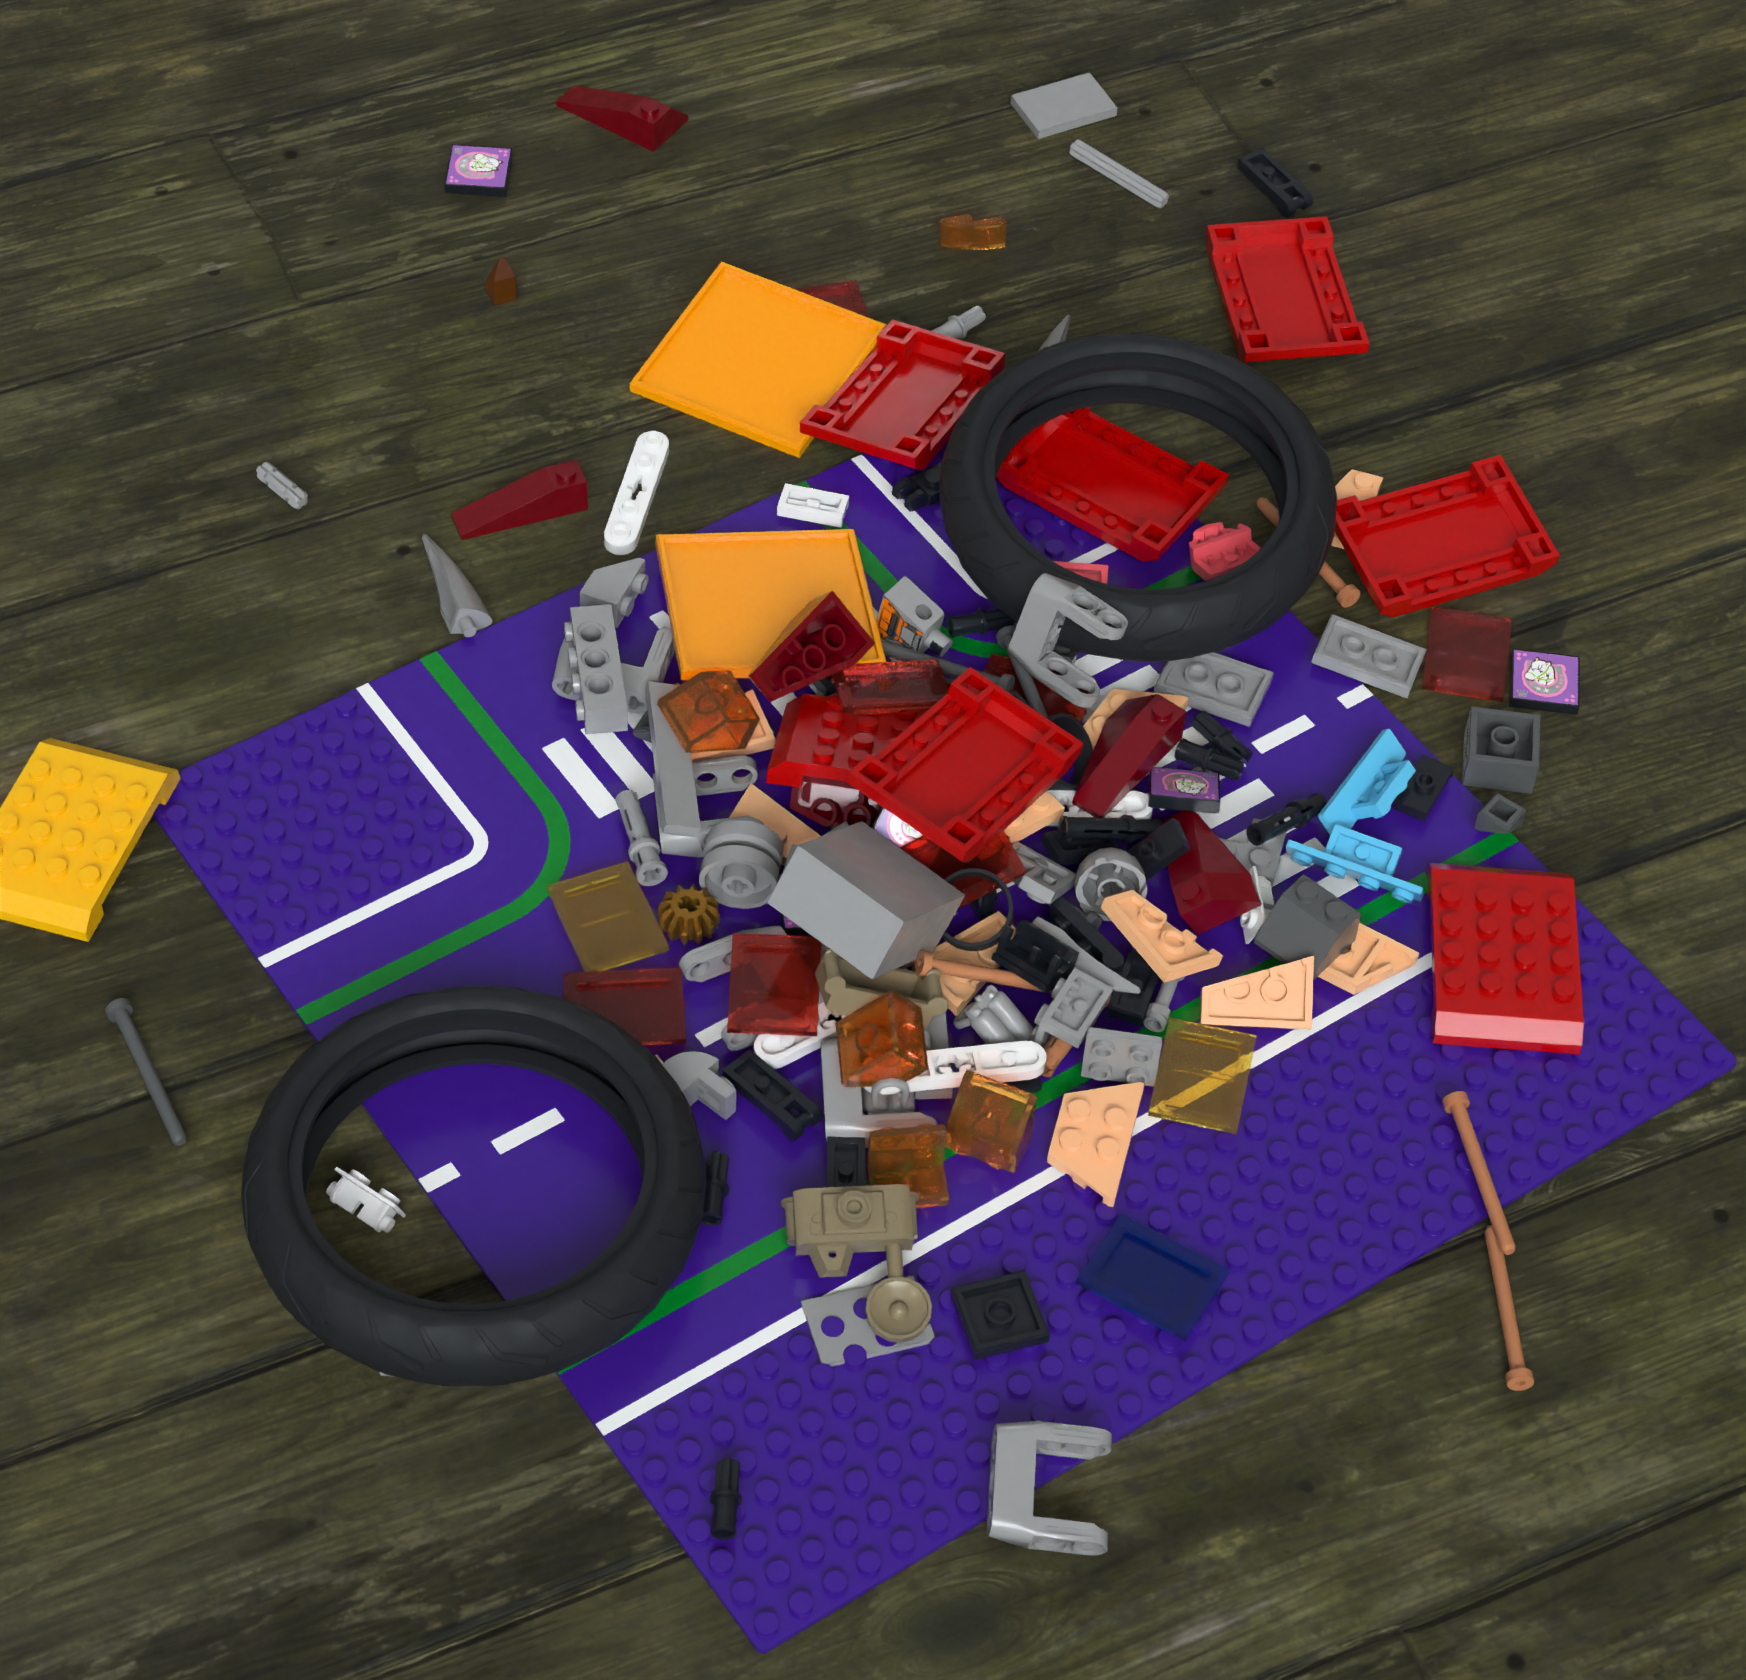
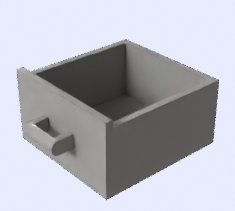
(865, 899)

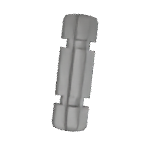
(282, 485)

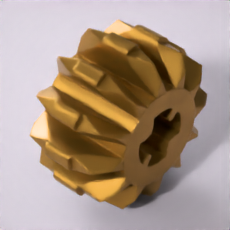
(688, 914)

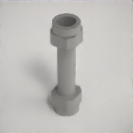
(1159, 1012)

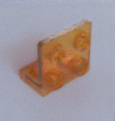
(910, 1158)

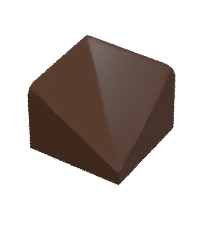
(501, 283)

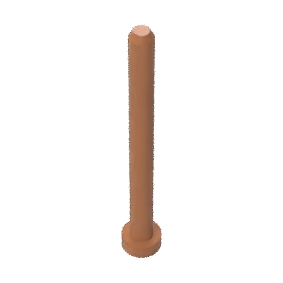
(1346, 594)
(926, 962)
(1456, 1104)
(1519, 1376)

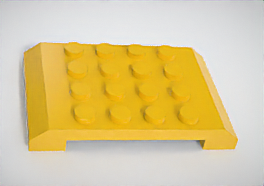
(71, 833)

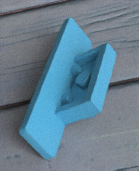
(1370, 785)
(1360, 858)

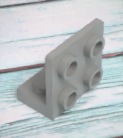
(1073, 1009)
(1121, 1056)

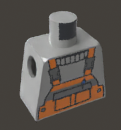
(912, 619)

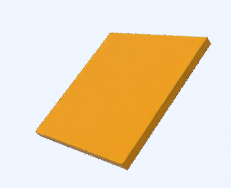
(756, 357)
(742, 589)

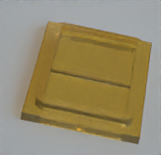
(607, 918)
(1202, 1075)

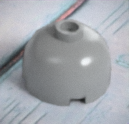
(1106, 874)

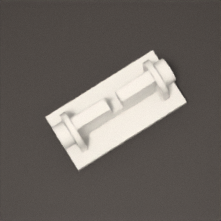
(1255, 918)
(378, 1207)

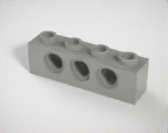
(597, 669)

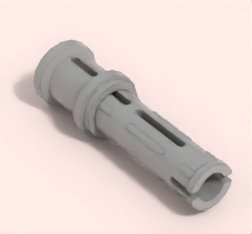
(643, 849)

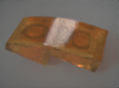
(966, 234)

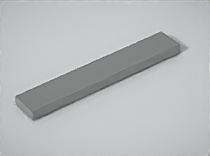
(672, 770)

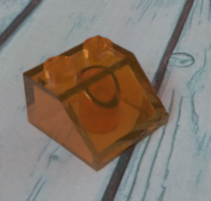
(710, 713)
(881, 1042)
(991, 1121)

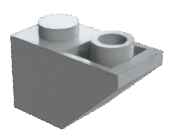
(616, 586)

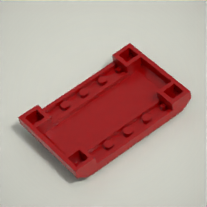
(1283, 290)
(905, 395)
(1110, 482)
(1444, 538)
(827, 743)
(967, 766)
(1505, 959)

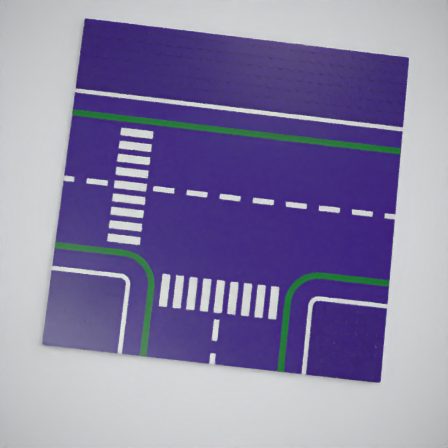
(414, 852)

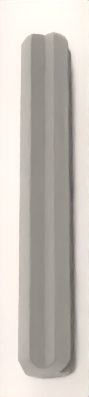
(1119, 174)

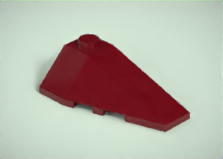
(624, 114)
(529, 499)
(811, 647)
(1127, 750)
(833, 802)
(1208, 878)

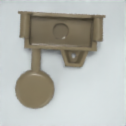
(849, 989)
(864, 1221)

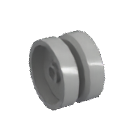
(741, 863)

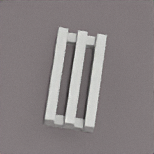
(812, 509)

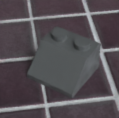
(1308, 924)

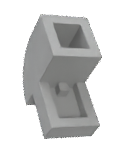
(699, 1080)

